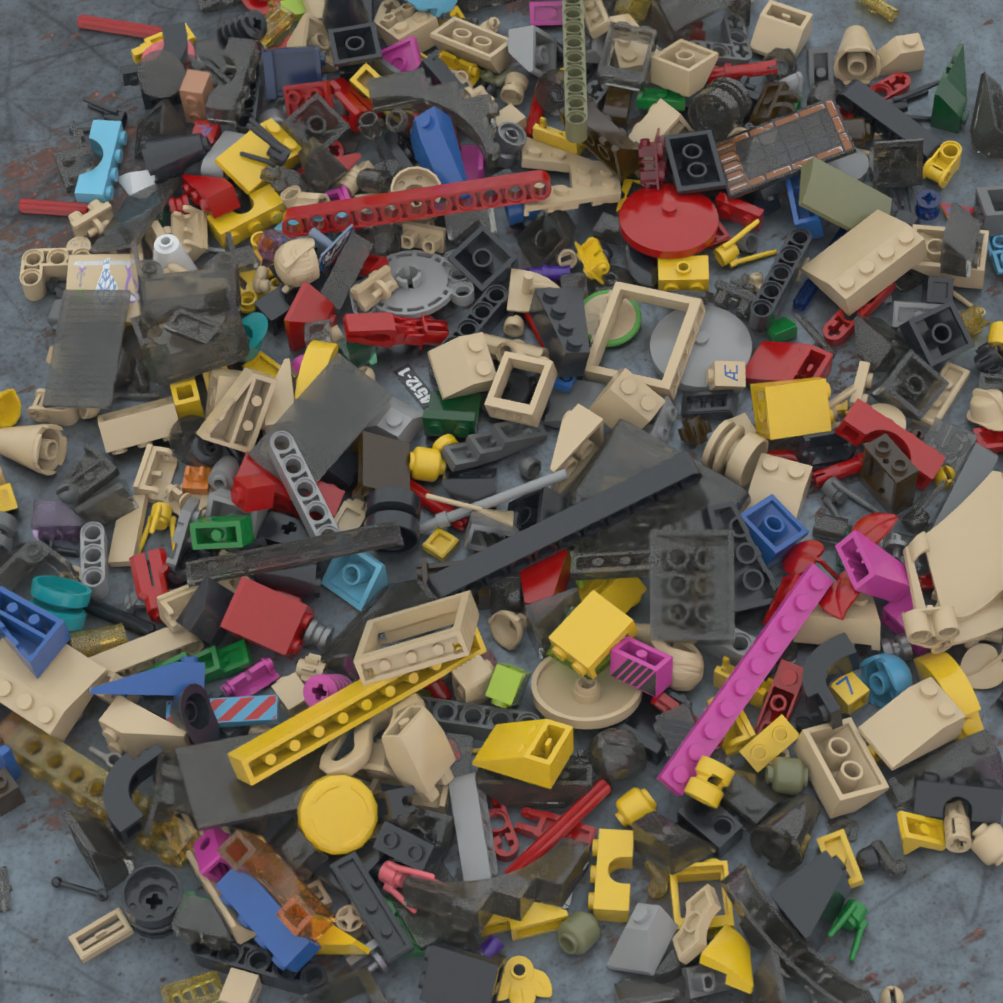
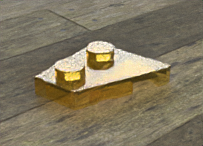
(278, 20)

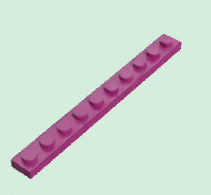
(745, 678)

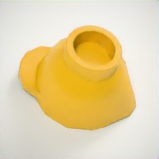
(9, 408)

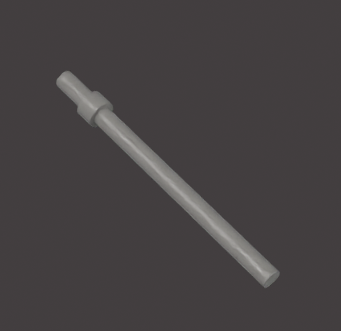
(445, 518)

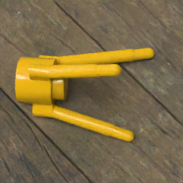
(728, 252)
(159, 519)

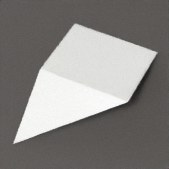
(136, 181)

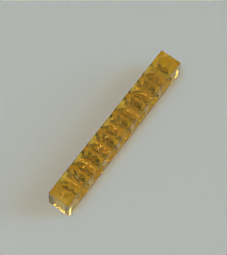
(30, 738)

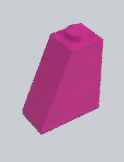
(872, 568)

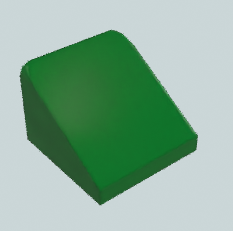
(782, 330)

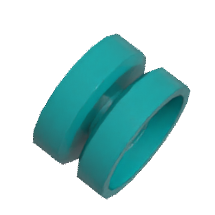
(62, 598)

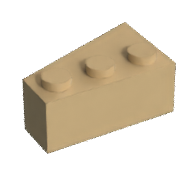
(626, 53)
(659, 116)
(240, 412)

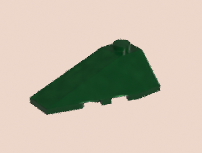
(951, 95)

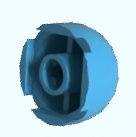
(885, 677)

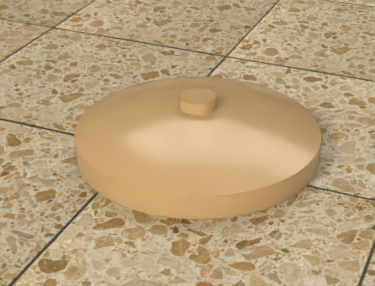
(581, 702)

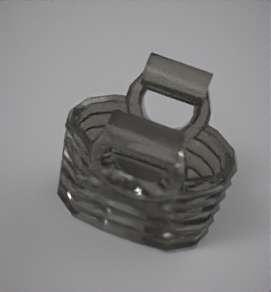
(381, 237)

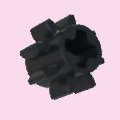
(989, 358)

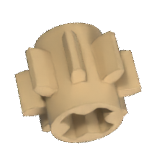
(310, 667)

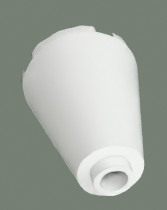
(170, 250)

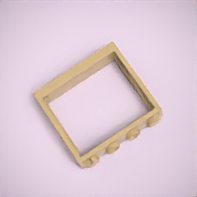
(683, 347)
(422, 651)

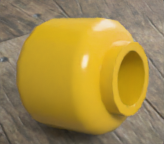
(426, 464)
(634, 806)

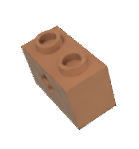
(195, 94)

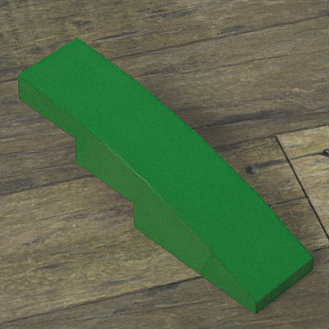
(217, 662)

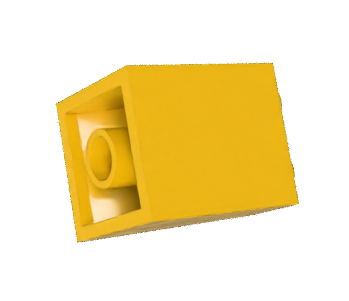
(791, 407)

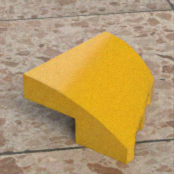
(731, 956)

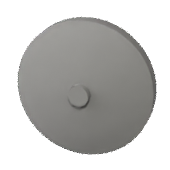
(719, 339)

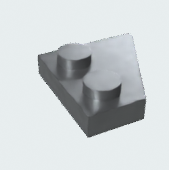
(182, 534)

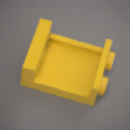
(591, 633)

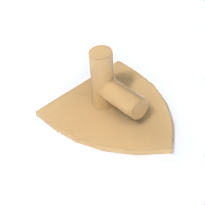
(522, 289)

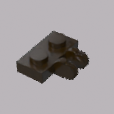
(772, 102)

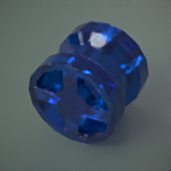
(928, 204)

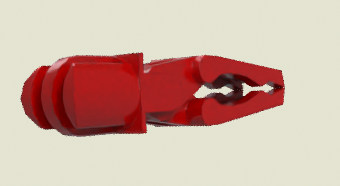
(389, 330)

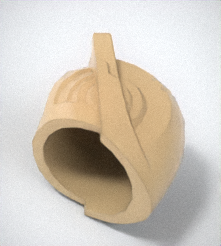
(296, 263)

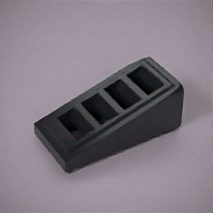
(719, 412)

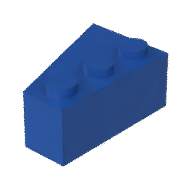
(31, 631)

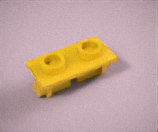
(454, 63)
(593, 258)
(769, 743)

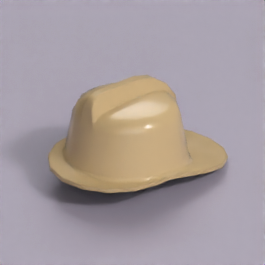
(987, 409)

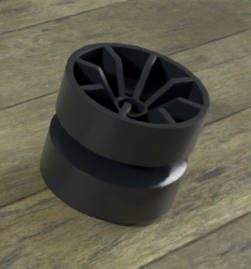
(394, 504)

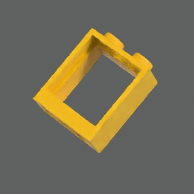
(703, 871)

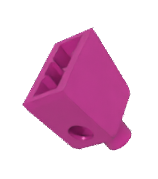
(209, 861)

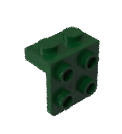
(452, 416)

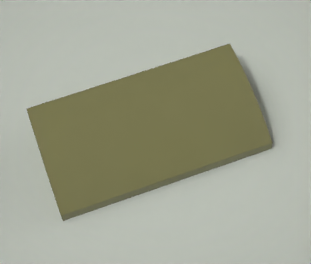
(838, 195)

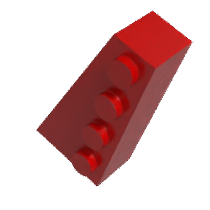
(282, 500)

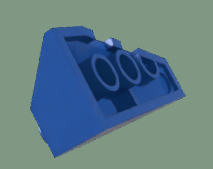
(437, 147)
(162, 680)

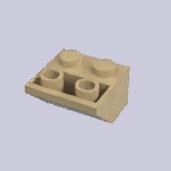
(406, 23)
(781, 28)

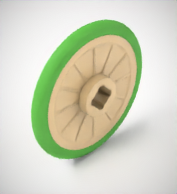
(626, 323)

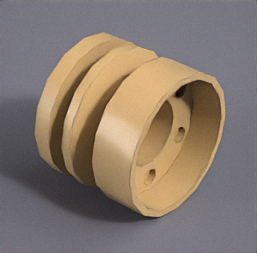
(414, 178)
(734, 452)

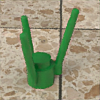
(851, 917)

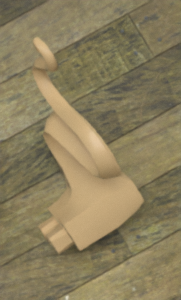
(412, 745)

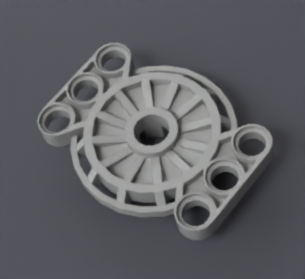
(431, 285)

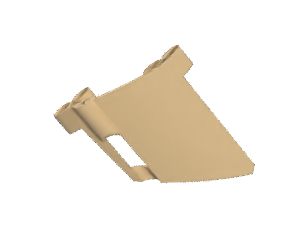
(965, 570)

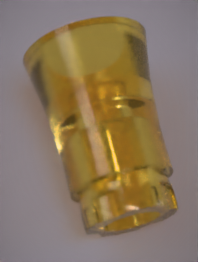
(98, 640)

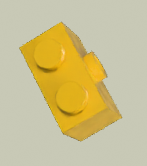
(684, 273)

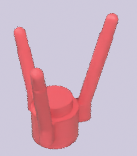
(394, 876)

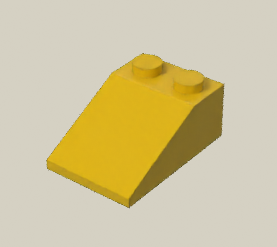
(247, 171)

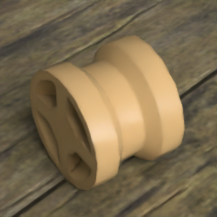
(346, 918)

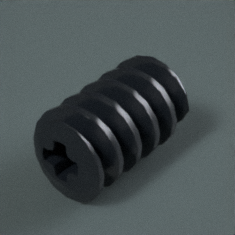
(246, 26)

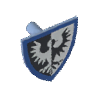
(327, 249)

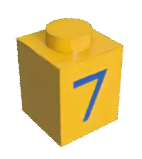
(850, 693)

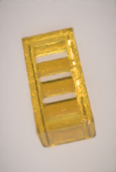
(189, 984)

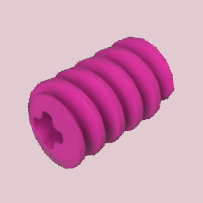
(323, 686)

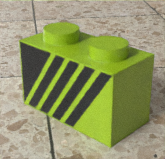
(508, 685)

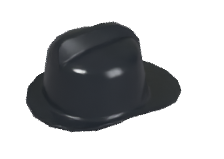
(195, 715)

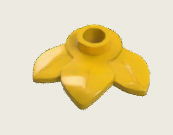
(524, 987)

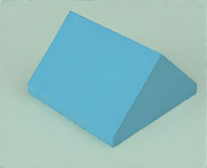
(355, 578)

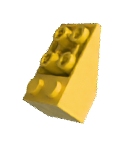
(528, 750)

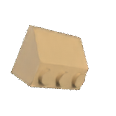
(473, 44)
(137, 425)
(840, 767)

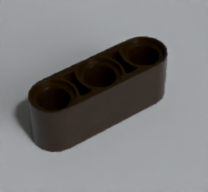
(618, 104)

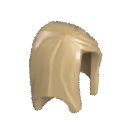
(687, 664)

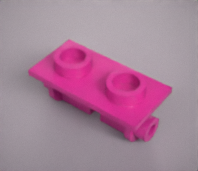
(251, 680)

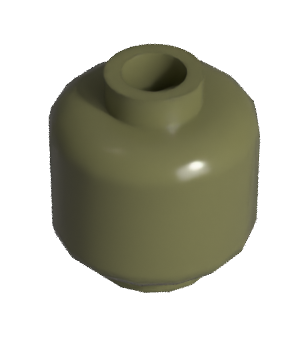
(787, 775)
(578, 932)

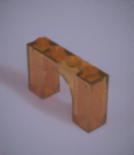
(301, 909)

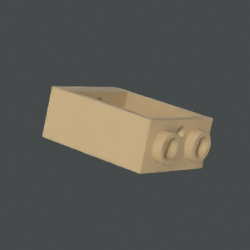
(517, 411)

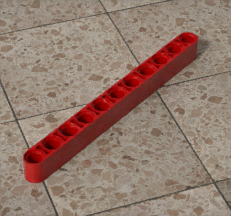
(425, 195)

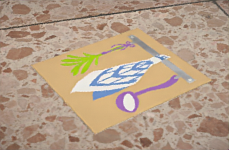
(103, 273)

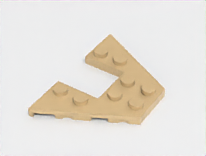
(588, 179)

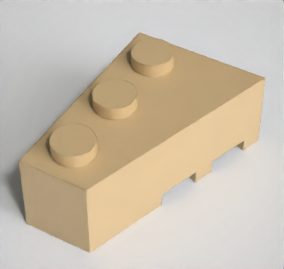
(859, 624)

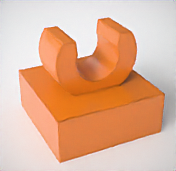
(196, 480)

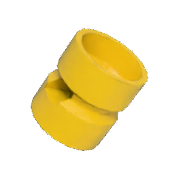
(704, 791)

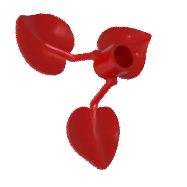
(840, 593)

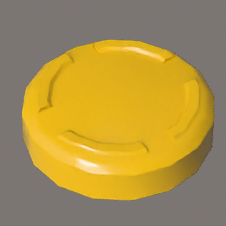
(337, 814)

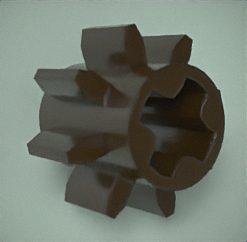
(694, 430)

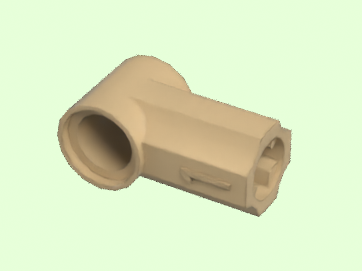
(295, 197)

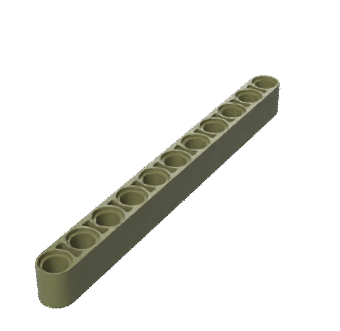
(574, 71)

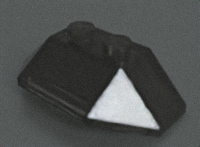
(514, 793)

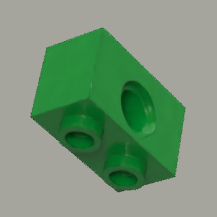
(221, 532)

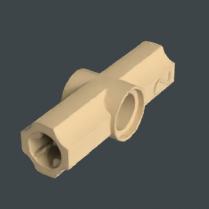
(499, 345)

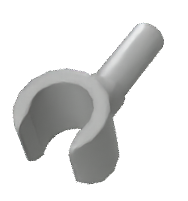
(105, 757)

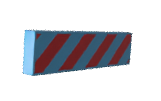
(241, 710)

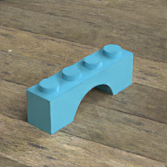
(107, 142)

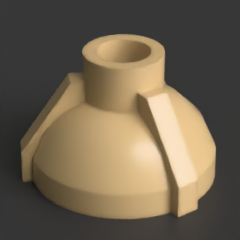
(507, 628)

